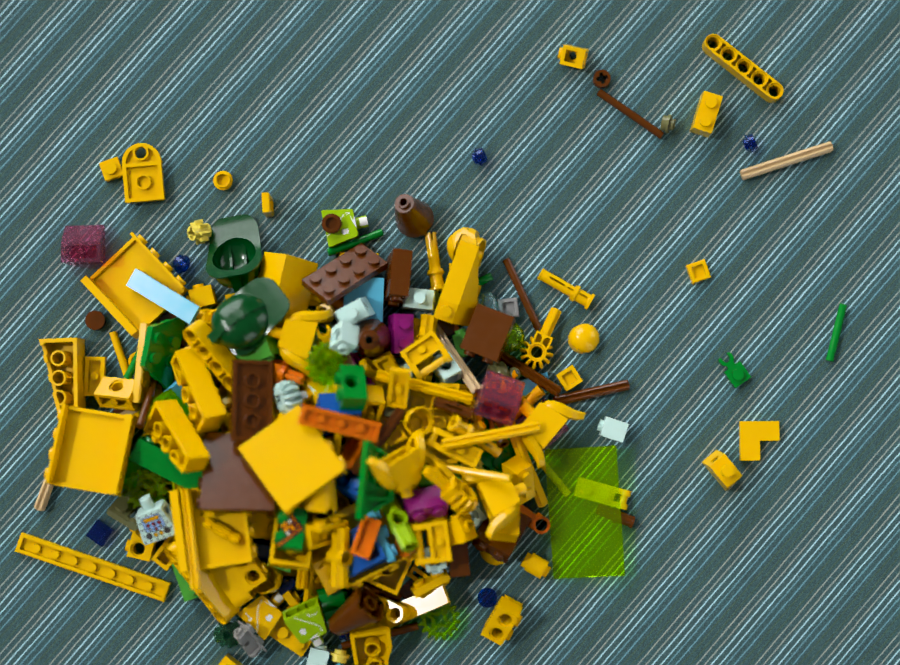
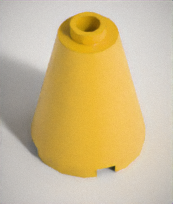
(322, 499)

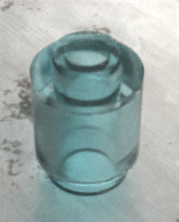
(489, 300)

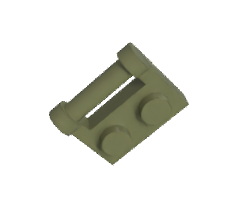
(121, 511)

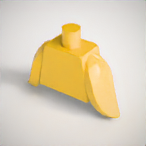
(297, 336)
(551, 417)
(402, 467)
(498, 499)

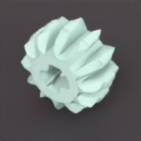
(287, 396)

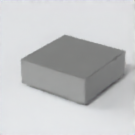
(509, 306)

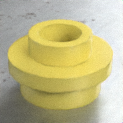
(339, 655)

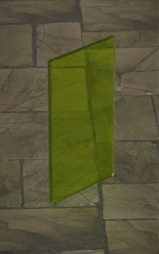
(585, 512)

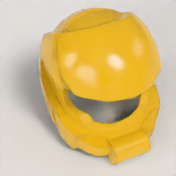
(469, 235)

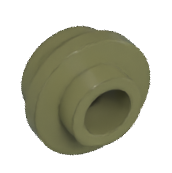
(667, 123)

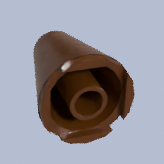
(413, 216)
(380, 335)
(357, 612)

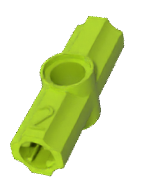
(402, 531)

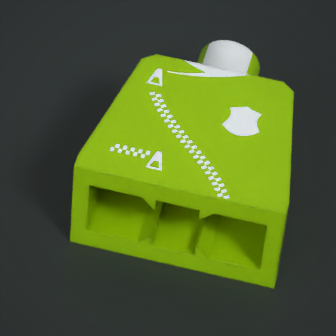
(349, 226)
(306, 621)

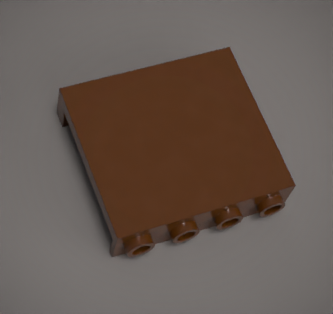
(230, 481)

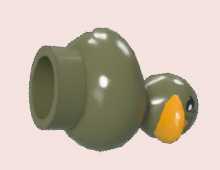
(501, 368)

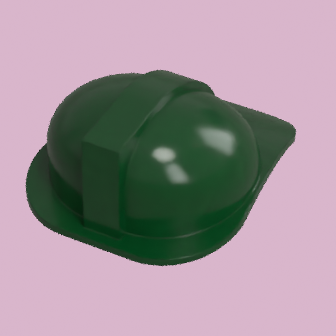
(234, 251)
(248, 316)

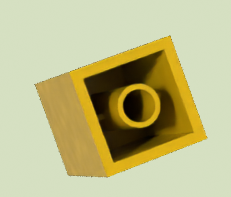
(288, 274)

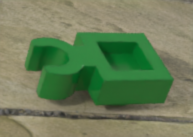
(736, 372)

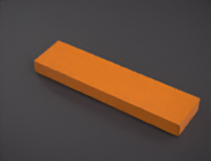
(339, 423)

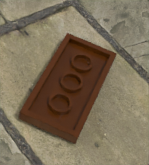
(344, 274)
(250, 398)

